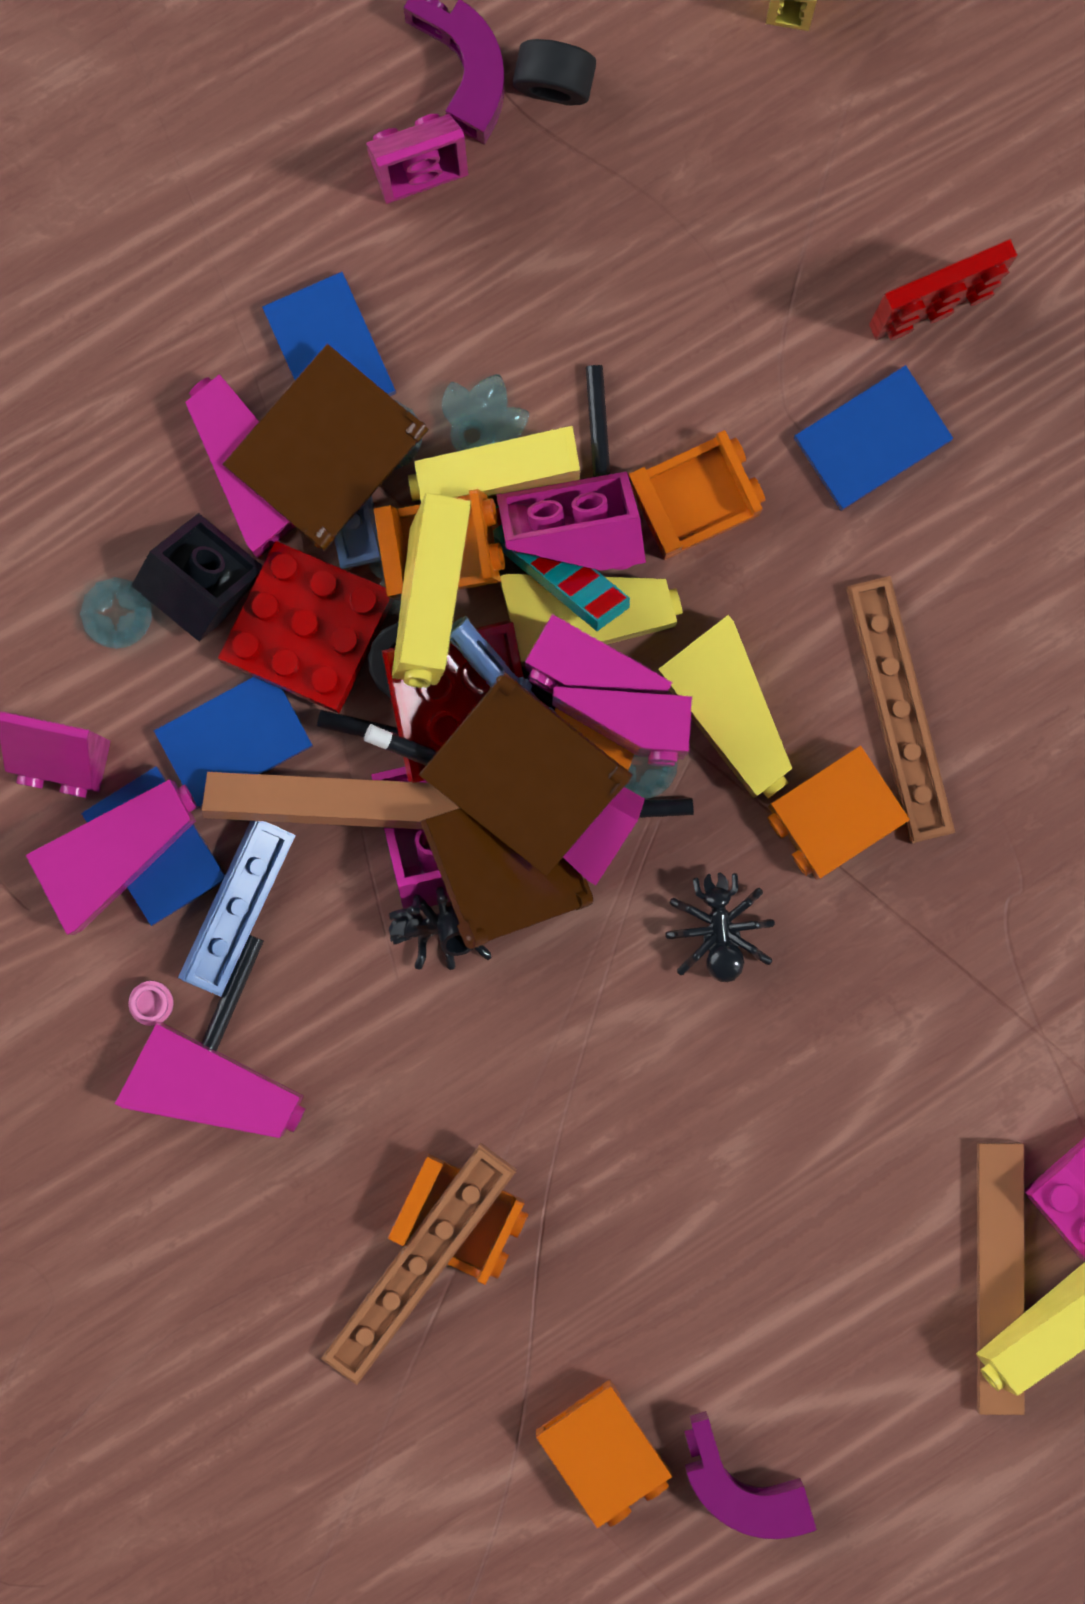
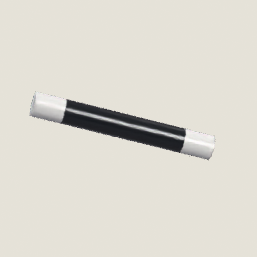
(399, 745)

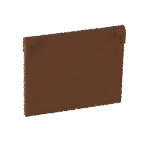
(325, 447)
(525, 774)
(493, 884)

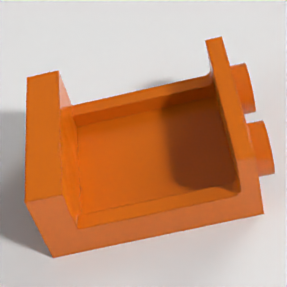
(697, 495)
(481, 554)
(836, 814)
(482, 1250)
(604, 1455)

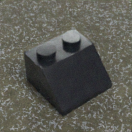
(197, 576)

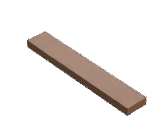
(900, 709)
(322, 800)
(999, 1259)
(419, 1263)

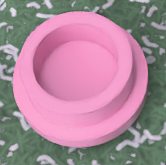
(150, 1003)

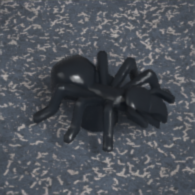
(410, 924)
(721, 935)

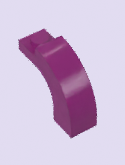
(481, 91)
(756, 1511)

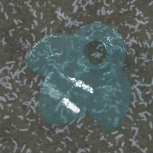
(483, 410)

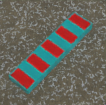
(576, 586)

